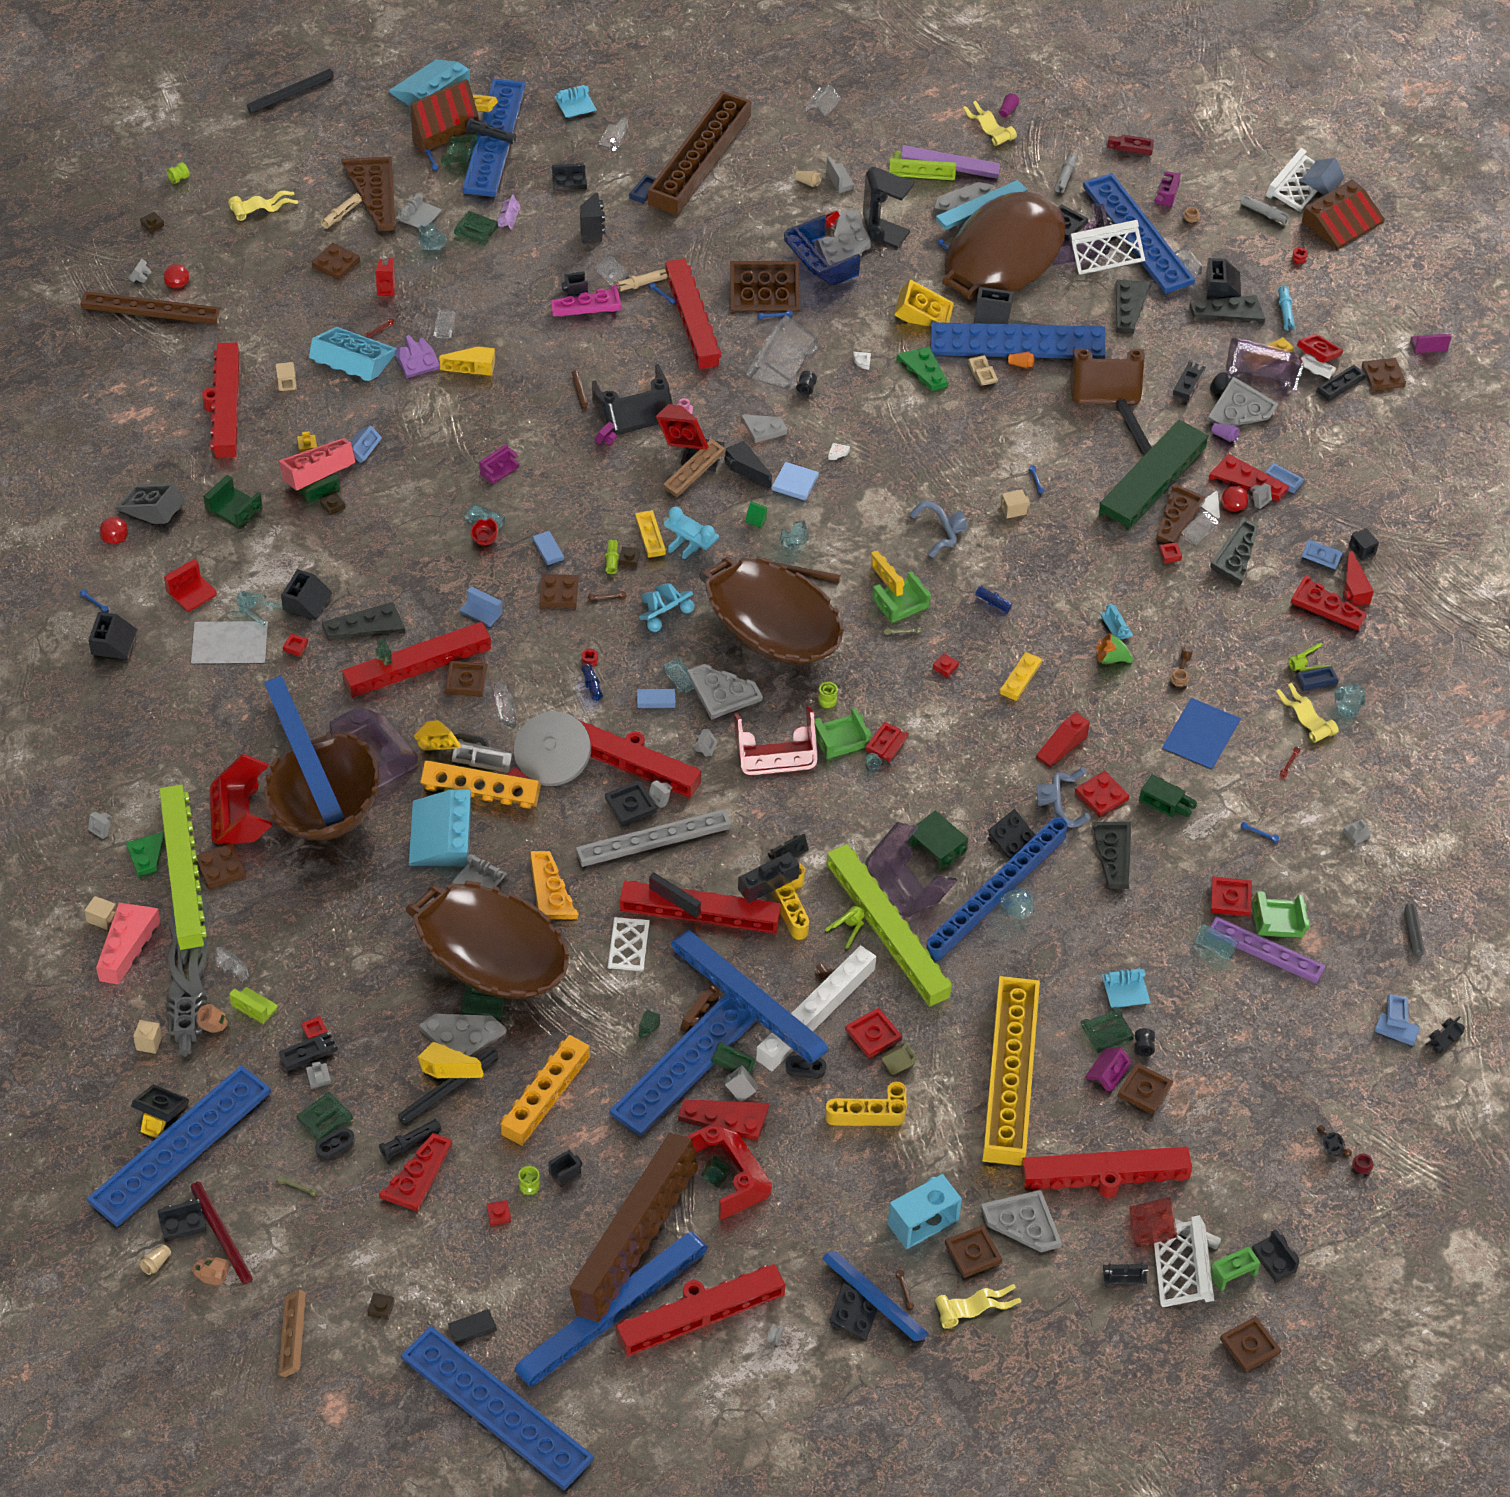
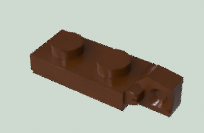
(700, 1006)

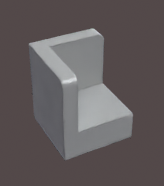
(741, 1084)

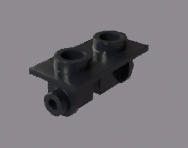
(796, 846)
(1450, 1029)
(1125, 1273)

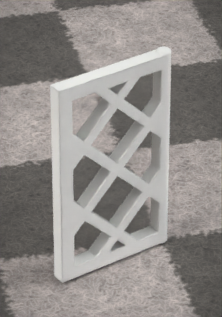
(625, 964)

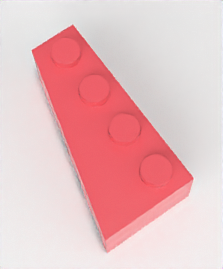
(316, 463)
(126, 937)

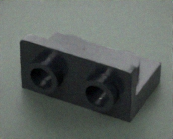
(569, 177)
(181, 1220)
(1276, 1256)

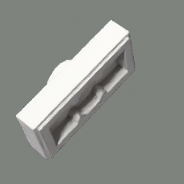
(1318, 367)

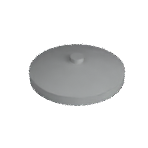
(552, 748)

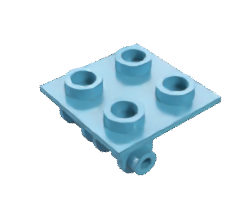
(575, 101)
(1126, 988)

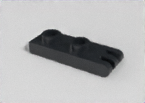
(1188, 381)
(308, 1051)

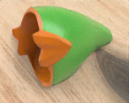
(1112, 650)

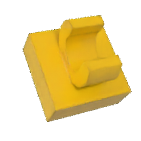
(306, 442)
(152, 1126)

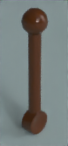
(622, 595)
(1347, 1152)
(900, 1275)

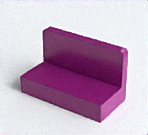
(1430, 343)
(1109, 1067)

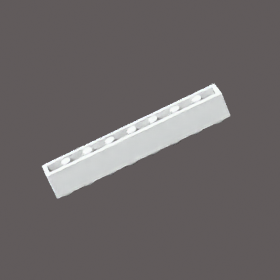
(821, 1003)

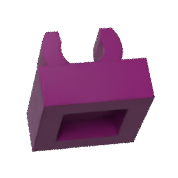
(606, 434)

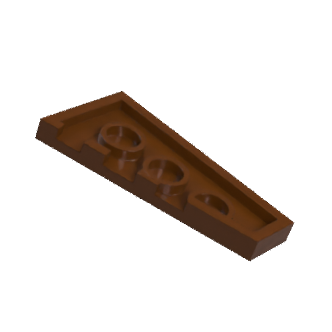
(1179, 512)

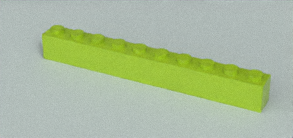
(182, 868)
(889, 925)

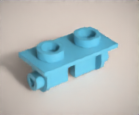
(1115, 622)

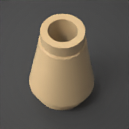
(809, 178)
(154, 1260)

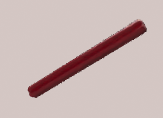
(221, 1233)

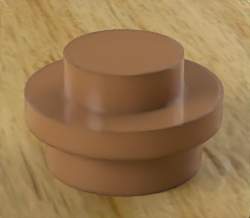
(1191, 214)
(1179, 677)

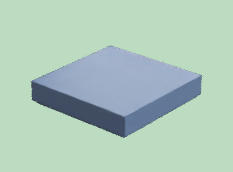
(795, 481)

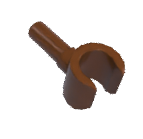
(1185, 655)
(822, 972)

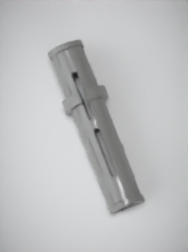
(1067, 168)
(1270, 211)

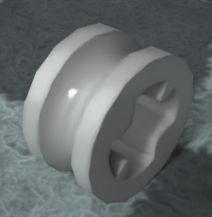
(775, 1334)

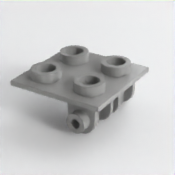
(418, 212)
(480, 871)

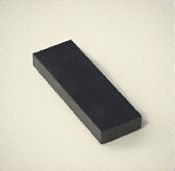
(1341, 383)
(675, 895)

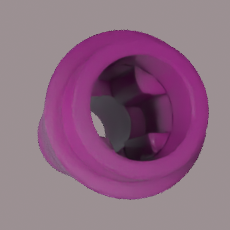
(1009, 103)

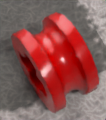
(1299, 255)
(589, 653)

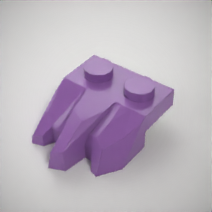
(416, 357)

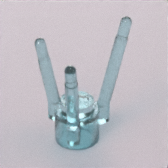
(248, 600)

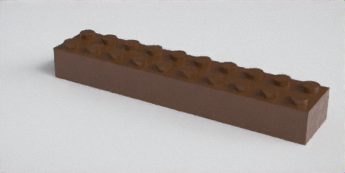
(699, 153)
(633, 1228)

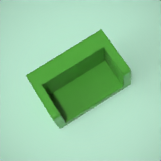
(1234, 1266)

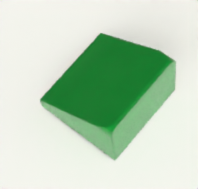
(756, 514)

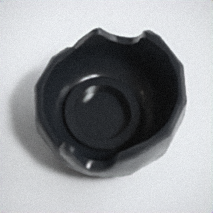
(1220, 382)

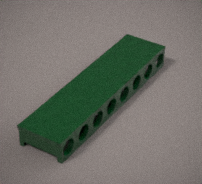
(1154, 474)

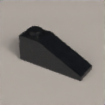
(747, 464)

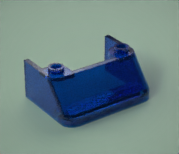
(800, 241)

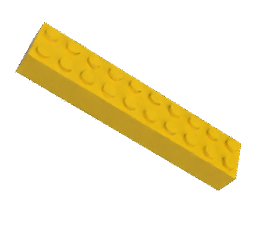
(1011, 1071)

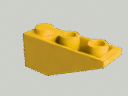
(472, 360)
(436, 736)
(447, 1063)

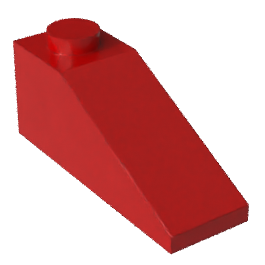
(1356, 585)
(1064, 739)

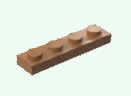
(693, 468)
(292, 1333)

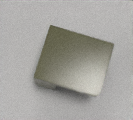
(899, 1058)

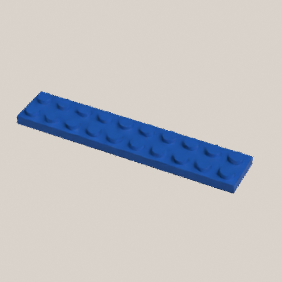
(490, 153)
(1159, 257)
(1007, 339)
(681, 1066)
(178, 1146)
(497, 1407)

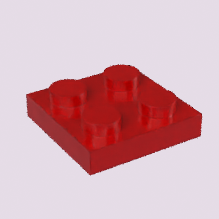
(1319, 348)
(1102, 793)
(1231, 896)
(873, 1033)

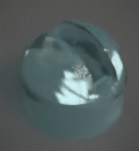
(873, 761)

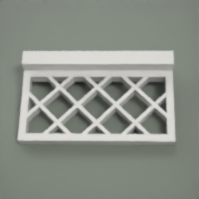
(1287, 175)
(1102, 233)
(1201, 1264)

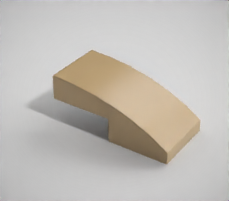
(982, 371)

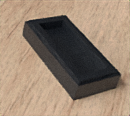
(472, 1327)

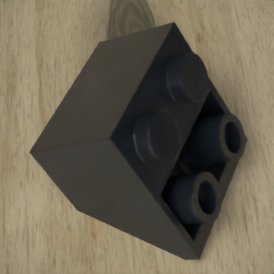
(591, 219)
(1222, 279)
(993, 306)
(305, 595)
(111, 636)

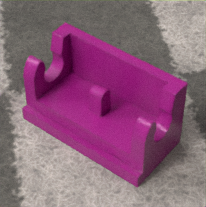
(1168, 189)
(498, 464)

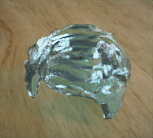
(430, 238)
(796, 537)
(1349, 699)
(1018, 903)

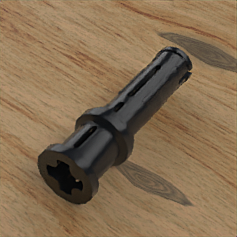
(483, 129)
(401, 1144)

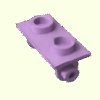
(509, 212)

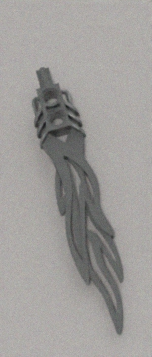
(183, 1010)

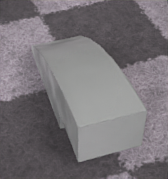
(482, 757)

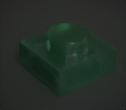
(383, 652)

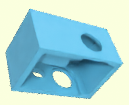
(920, 1205)

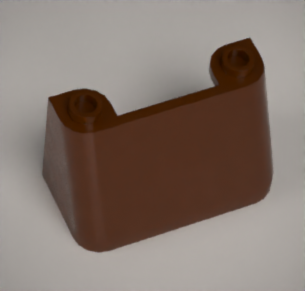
(1106, 379)

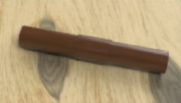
(579, 388)

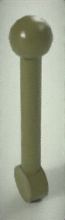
(887, 630)
(282, 1180)

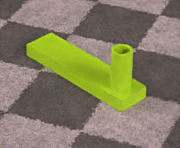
(921, 168)

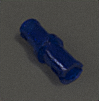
(993, 599)
(592, 682)

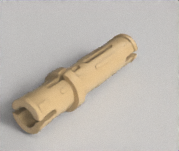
(337, 214)
(634, 282)

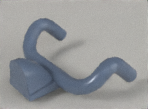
(952, 525)
(1051, 793)

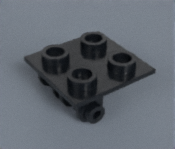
(1011, 833)
(853, 1312)

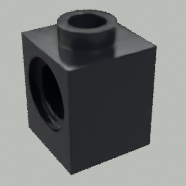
(1363, 544)

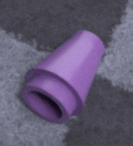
(1226, 431)

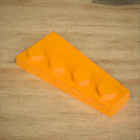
(549, 888)

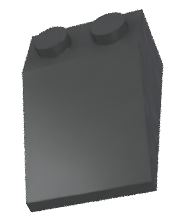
(152, 502)

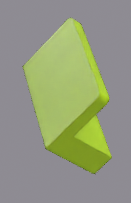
(252, 1004)

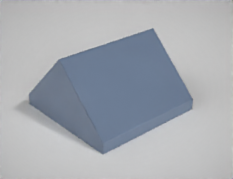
(1324, 175)

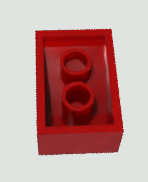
(681, 428)

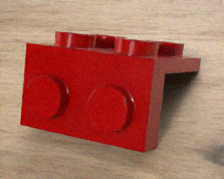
(188, 586)

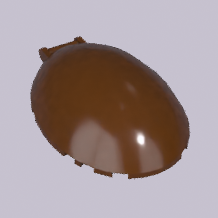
(1005, 244)
(773, 610)
(351, 774)
(491, 940)

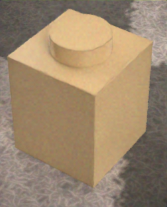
(286, 376)
(1014, 503)
(100, 912)
(147, 1036)

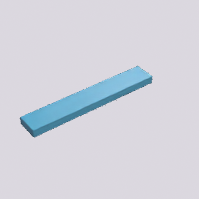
(963, 212)

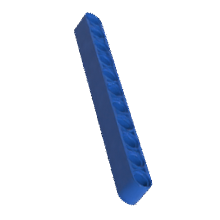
(304, 751)
(992, 891)
(749, 996)
(632, 1293)

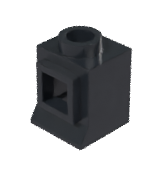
(574, 283)
(561, 1162)

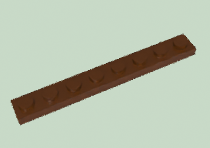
(150, 307)

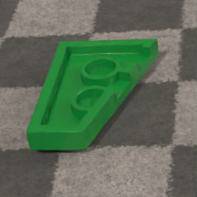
(924, 365)

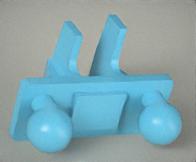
(691, 530)
(657, 606)

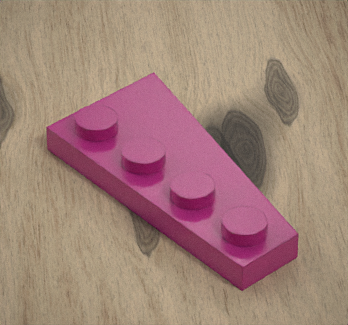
(596, 302)

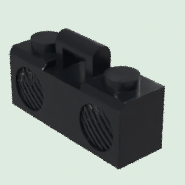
(768, 877)

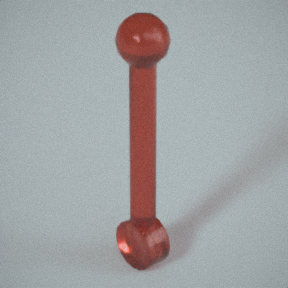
(391, 321)
(1283, 773)

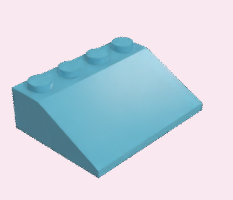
(429, 80)
(351, 353)
(441, 829)

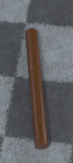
(810, 572)

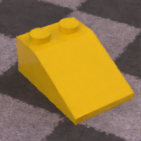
(922, 306)

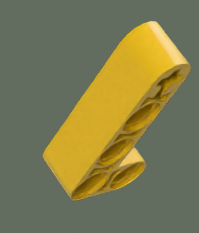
(792, 903)
(840, 1111)

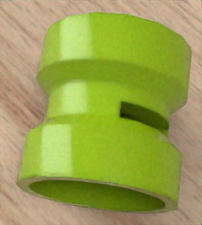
(177, 173)
(827, 695)
(529, 1180)

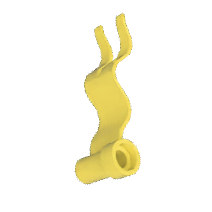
(990, 126)
(242, 208)
(1308, 717)
(973, 1306)

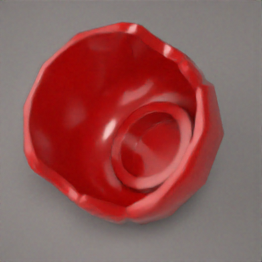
(176, 276)
(1234, 499)
(113, 530)
(484, 532)

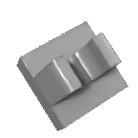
(139, 270)
(1261, 495)
(705, 743)
(660, 793)
(100, 824)
(1357, 831)
(318, 1075)

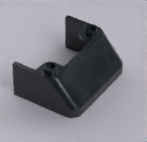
(878, 186)
(633, 411)

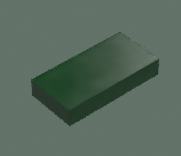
(731, 1058)

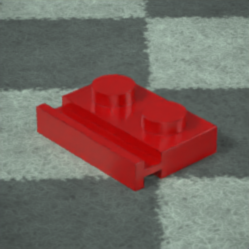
(887, 741)

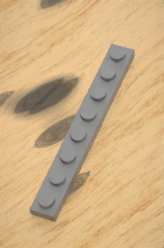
(653, 837)

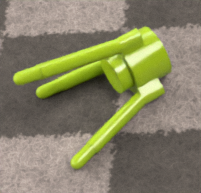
(1299, 661)
(852, 917)

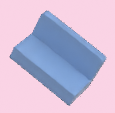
(364, 442)
(1322, 554)
(481, 607)

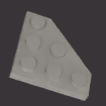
(958, 197)
(843, 246)
(1241, 405)
(722, 690)
(463, 1032)
(1023, 1219)

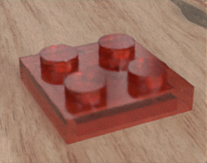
(1153, 1222)

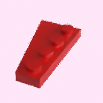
(1242, 474)
(1320, 601)
(742, 1117)
(416, 1178)

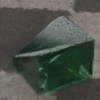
(648, 1023)
(715, 1171)

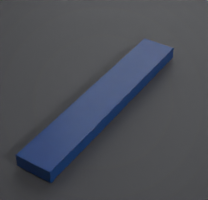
(875, 1296)

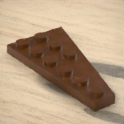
(374, 184)

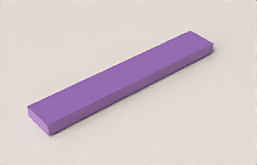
(963, 164)
(1271, 951)

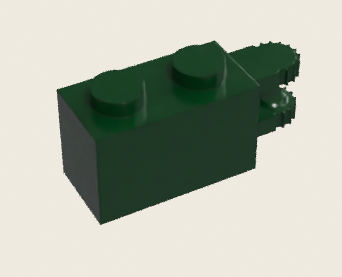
(1166, 797)

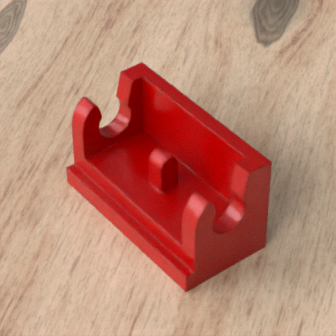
(385, 278)

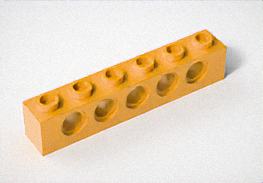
(434, 770)
(555, 1085)

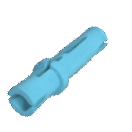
(1285, 303)

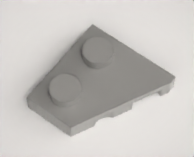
(849, 223)
(764, 427)

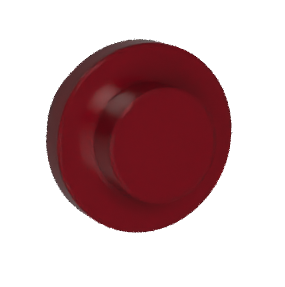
(1363, 1163)

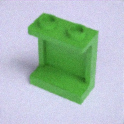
(913, 600)
(842, 735)
(1280, 917)

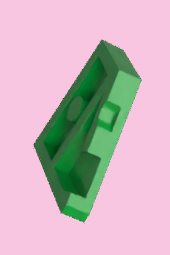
(145, 853)

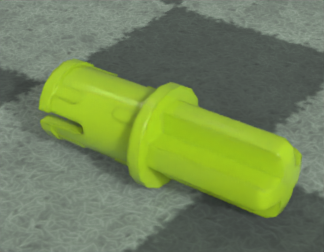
(611, 557)

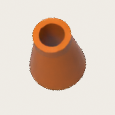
(1023, 359)

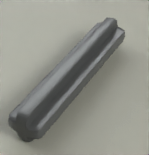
(1414, 930)

